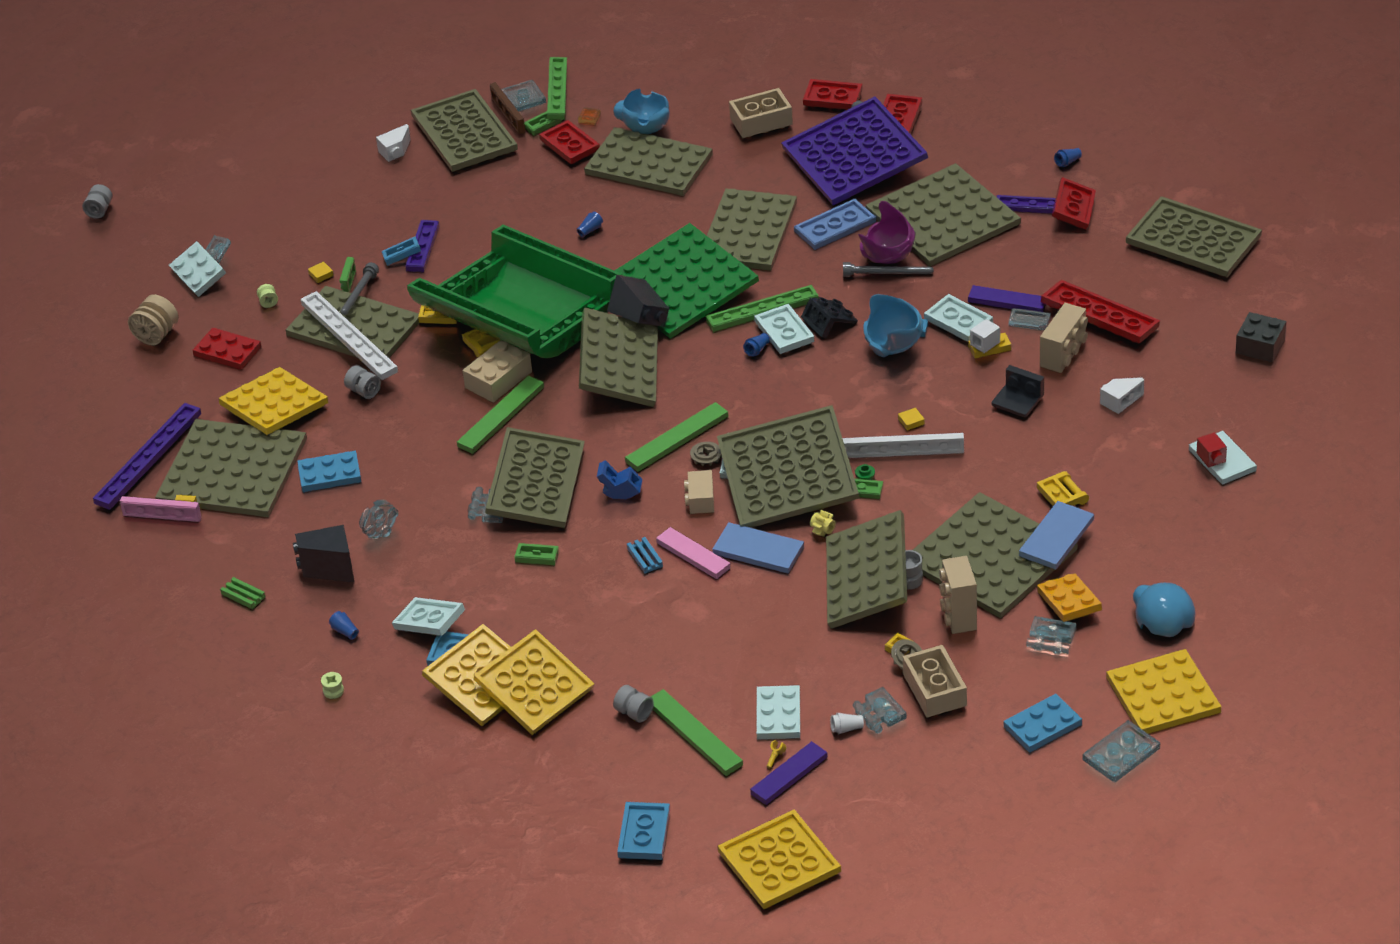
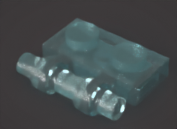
(476, 510)
(1053, 630)
(884, 706)

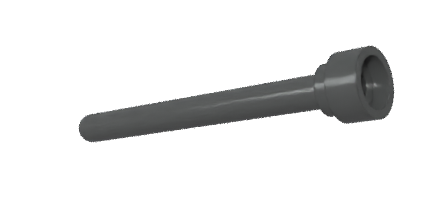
(849, 269)
(369, 272)

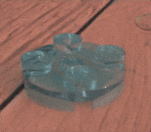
(385, 513)

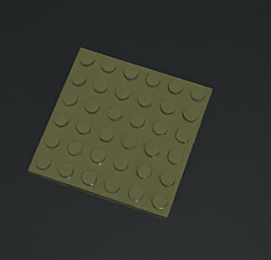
(948, 213)
(233, 467)
(787, 467)
(991, 540)

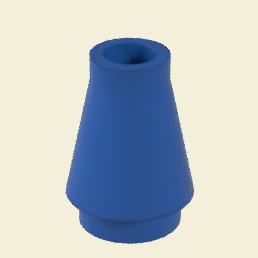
(1067, 156)
(591, 223)
(755, 345)
(341, 623)

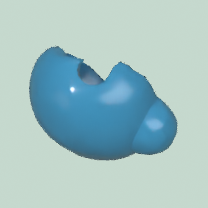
(643, 112)
(1164, 608)

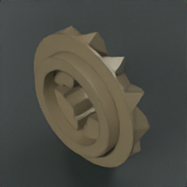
(711, 448)
(900, 648)

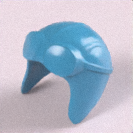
(892, 325)

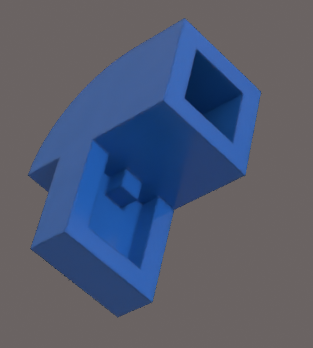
(618, 484)

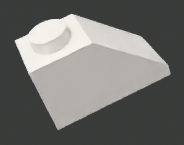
(394, 143)
(1121, 393)

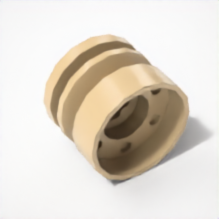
(153, 319)

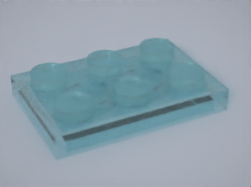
(1121, 751)

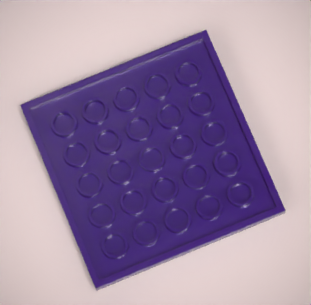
(854, 150)

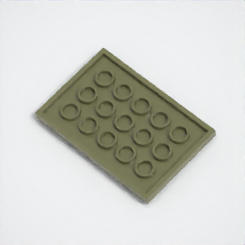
(464, 130)
(648, 161)
(752, 225)
(1194, 236)
(379, 322)
(618, 357)
(535, 477)
(866, 569)

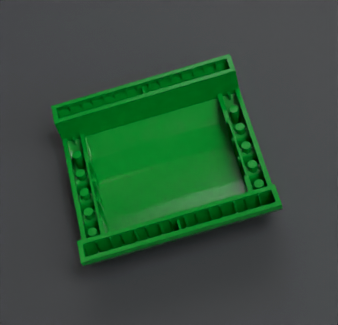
(522, 293)

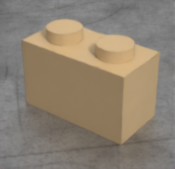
(700, 490)

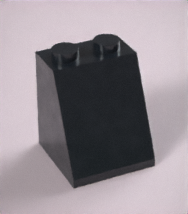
(637, 301)
(324, 554)

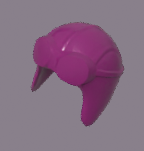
(888, 239)

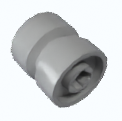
(97, 201)
(362, 382)
(913, 569)
(633, 703)

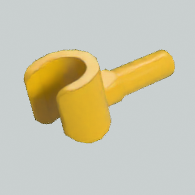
(775, 752)

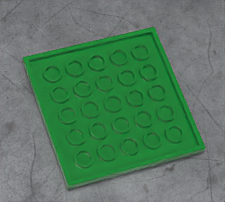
(690, 276)

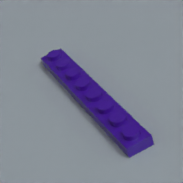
(147, 456)

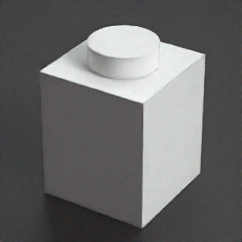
(985, 335)

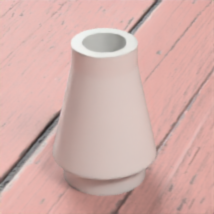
(845, 722)

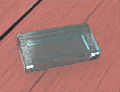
(1029, 319)

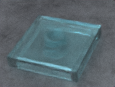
(525, 95)

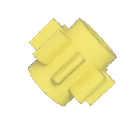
(822, 523)

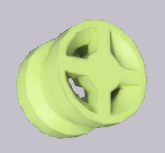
(269, 292)
(332, 685)

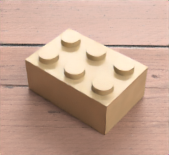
(760, 112)
(1063, 337)
(497, 371)
(958, 594)
(934, 681)

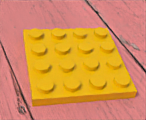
(273, 400)
(456, 669)
(533, 681)
(1163, 691)
(779, 859)

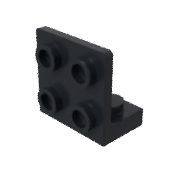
(822, 314)
(1020, 392)

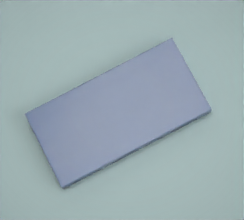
(834, 224)
(1056, 535)
(758, 547)

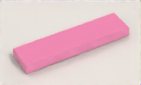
(160, 509)
(693, 553)

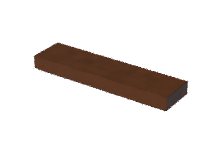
(507, 108)

